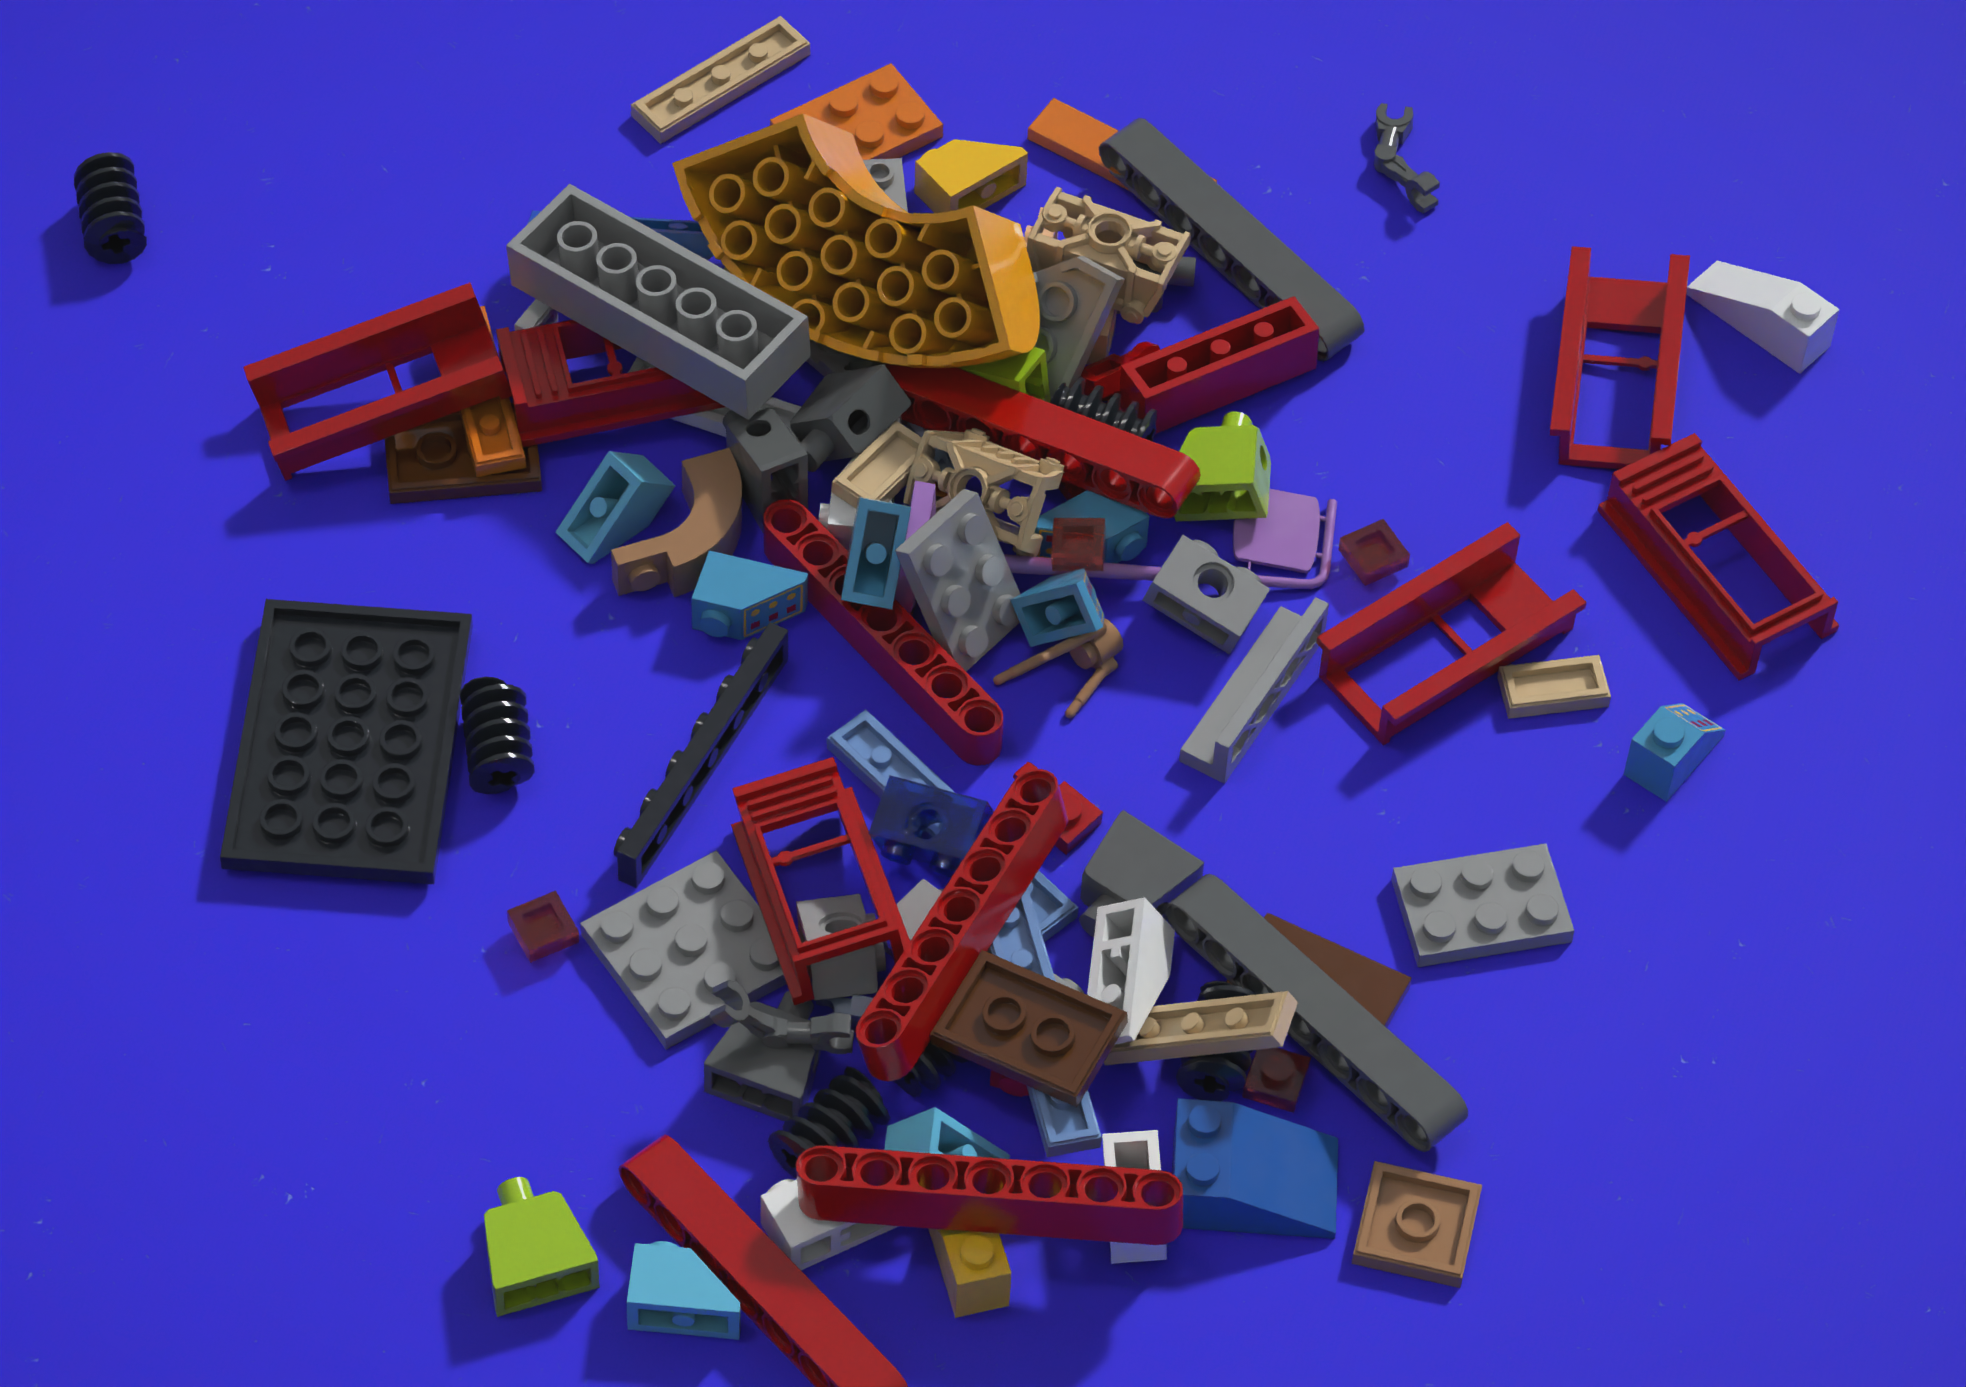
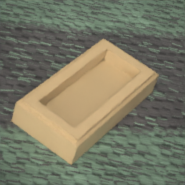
(880, 468)
(1553, 686)

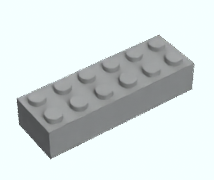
(659, 301)

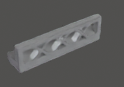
(1254, 691)

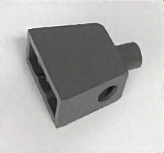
(848, 413)
(763, 449)
(1135, 865)
(761, 1076)

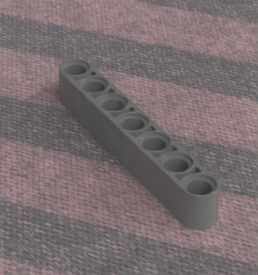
(1226, 232)
(1326, 1019)

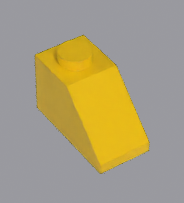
(969, 174)
(973, 1270)

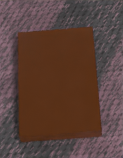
(437, 465)
(1367, 981)
(1029, 1028)

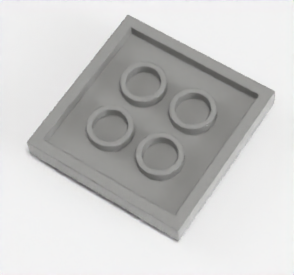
(682, 941)

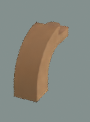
(715, 522)

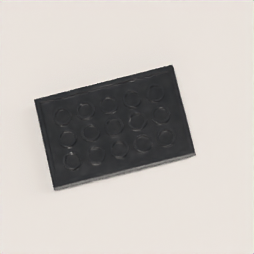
(348, 742)

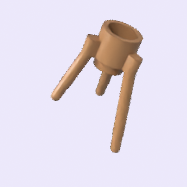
(1087, 650)

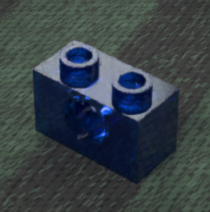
(912, 807)

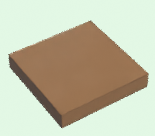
(1417, 1224)

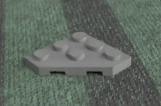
(1073, 310)

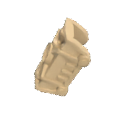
(1112, 242)
(993, 465)

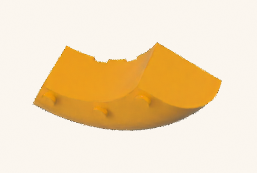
(876, 282)

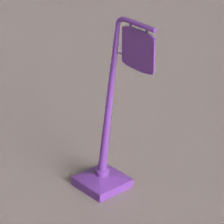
(1280, 541)

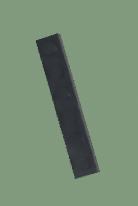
(709, 743)

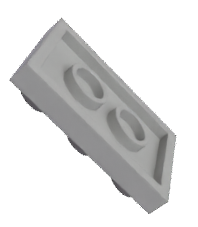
(961, 579)
(1482, 905)

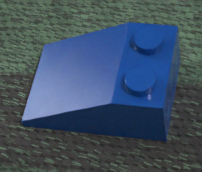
(1253, 1171)

